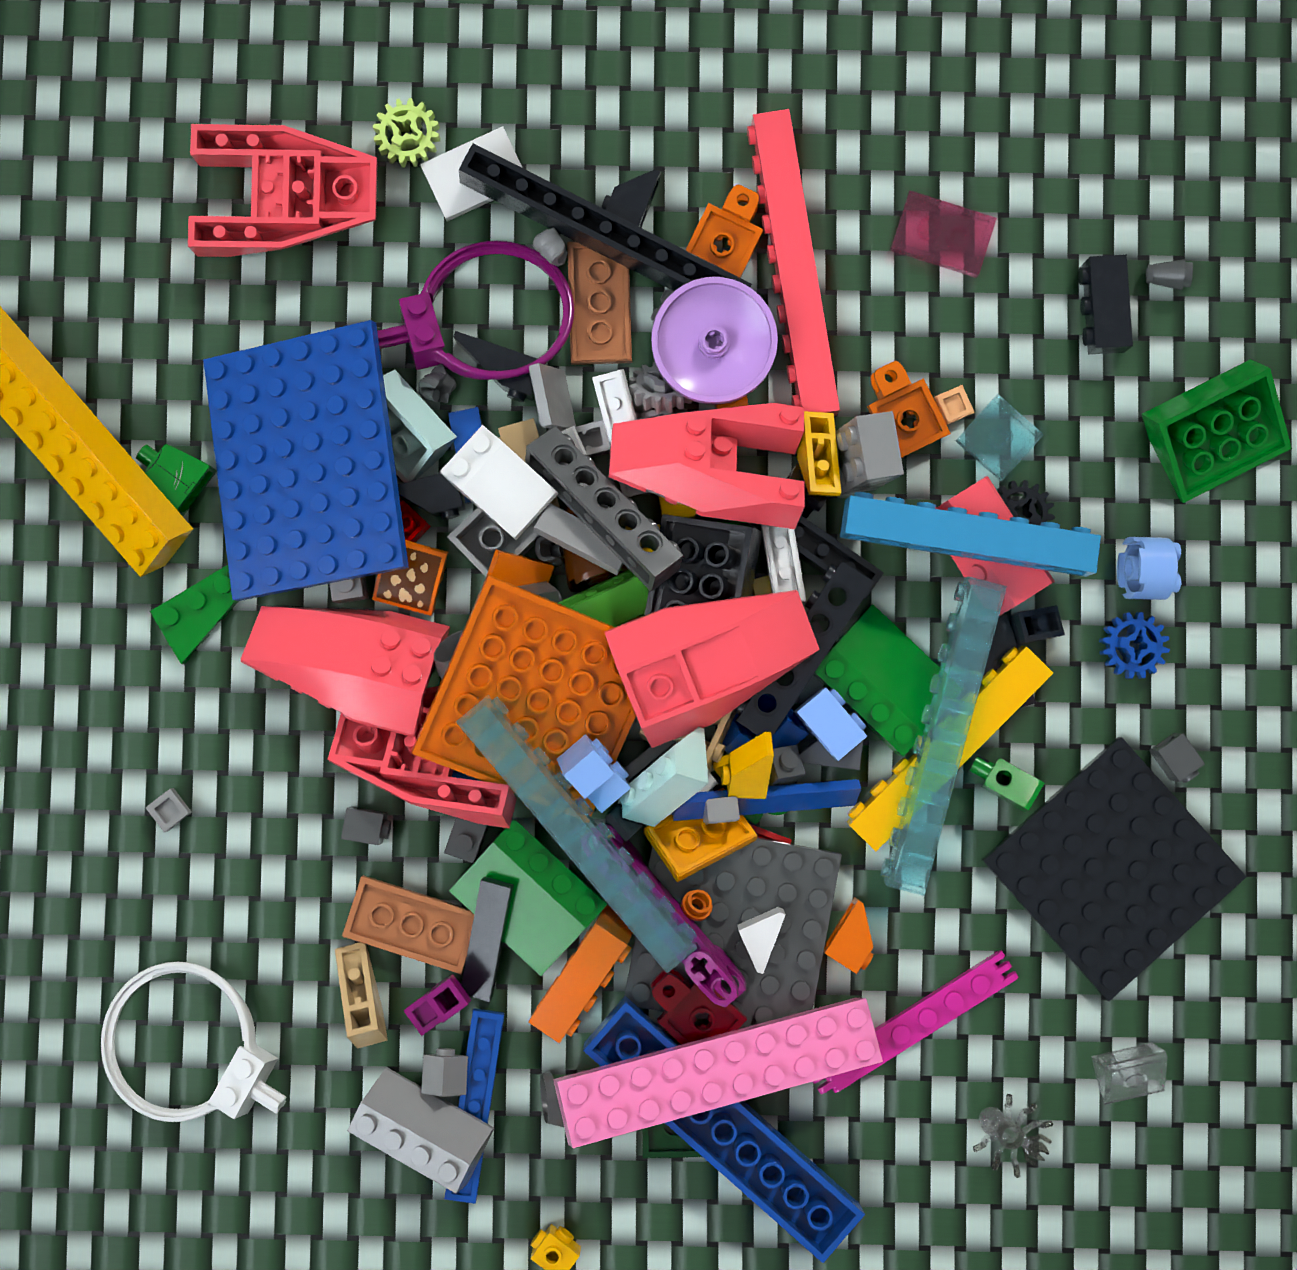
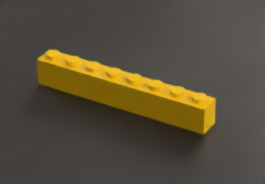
(997, 701)

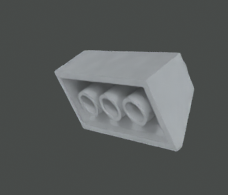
(421, 1130)

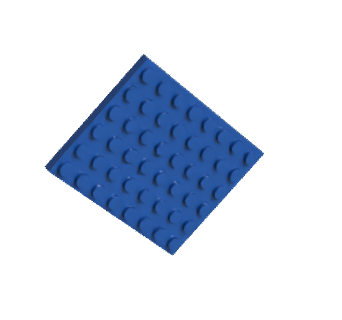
(305, 462)

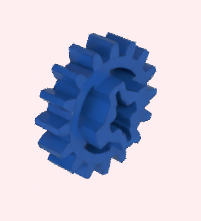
(1132, 657)

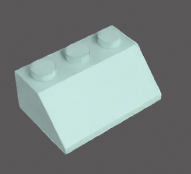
(416, 430)
(668, 781)

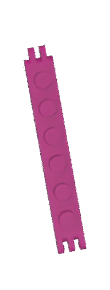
(931, 1014)

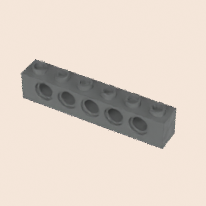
(649, 567)

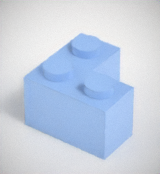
(831, 723)
(592, 773)

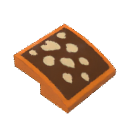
(415, 586)

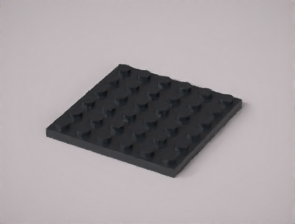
(1114, 868)

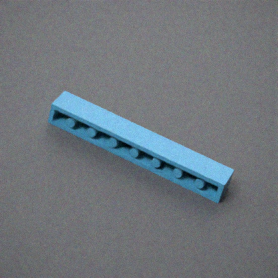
(970, 535)

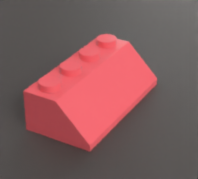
(1020, 581)

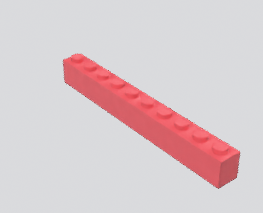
(794, 262)

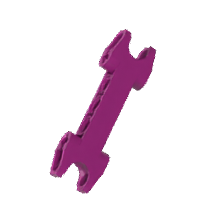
(719, 965)

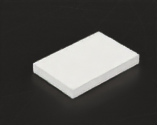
(443, 174)

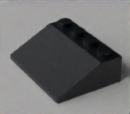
(715, 564)

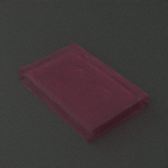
(943, 234)

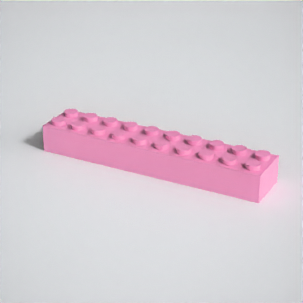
(716, 1071)

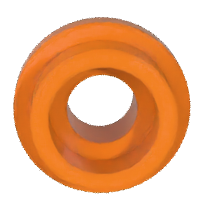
(699, 898)

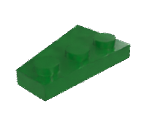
(195, 613)

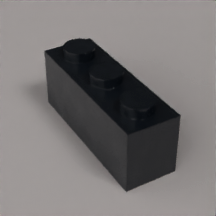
(1106, 304)

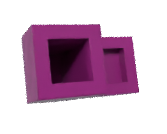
(437, 1005)

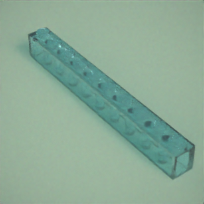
(944, 735)
(578, 833)

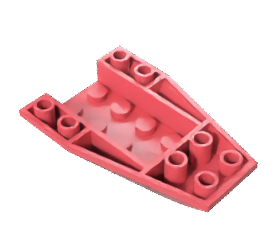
(707, 658)

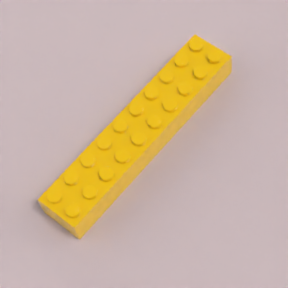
(85, 456)

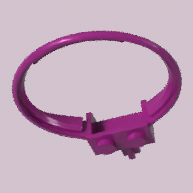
(421, 325)

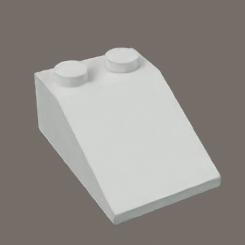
(499, 482)

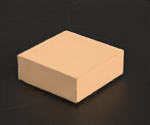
(954, 405)

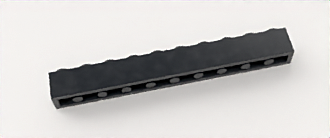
(583, 221)

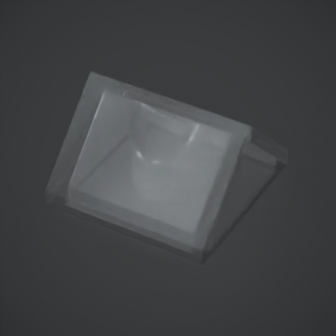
(1130, 1072)

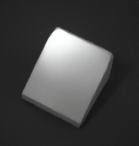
(721, 810)

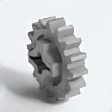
(652, 391)

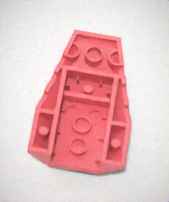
(350, 660)

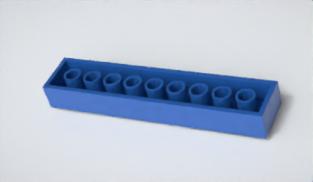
(742, 1145)

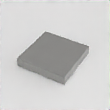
(552, 397)

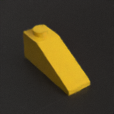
(819, 455)

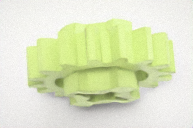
(405, 119)

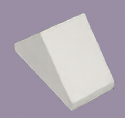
(760, 936)

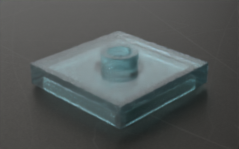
(999, 437)

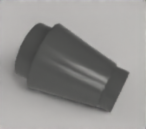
(1170, 274)

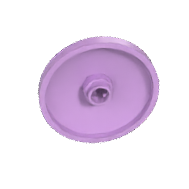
(714, 340)

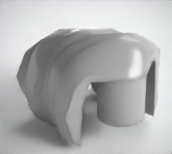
(551, 246)

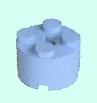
(1149, 568)

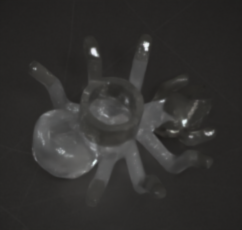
(1011, 1135)

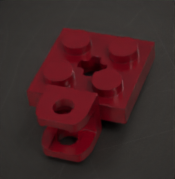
(687, 1000)

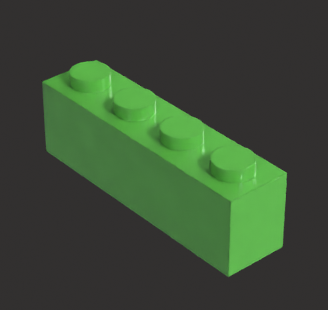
(612, 600)

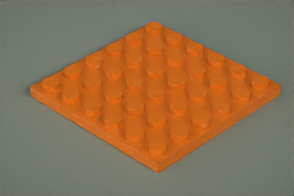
(544, 667)

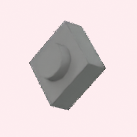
(168, 810)

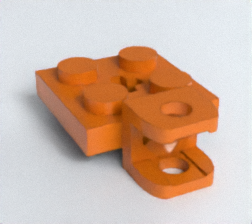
(731, 223)
(913, 399)

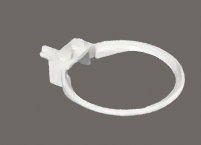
(243, 1078)

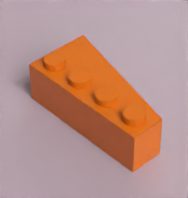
(582, 975)

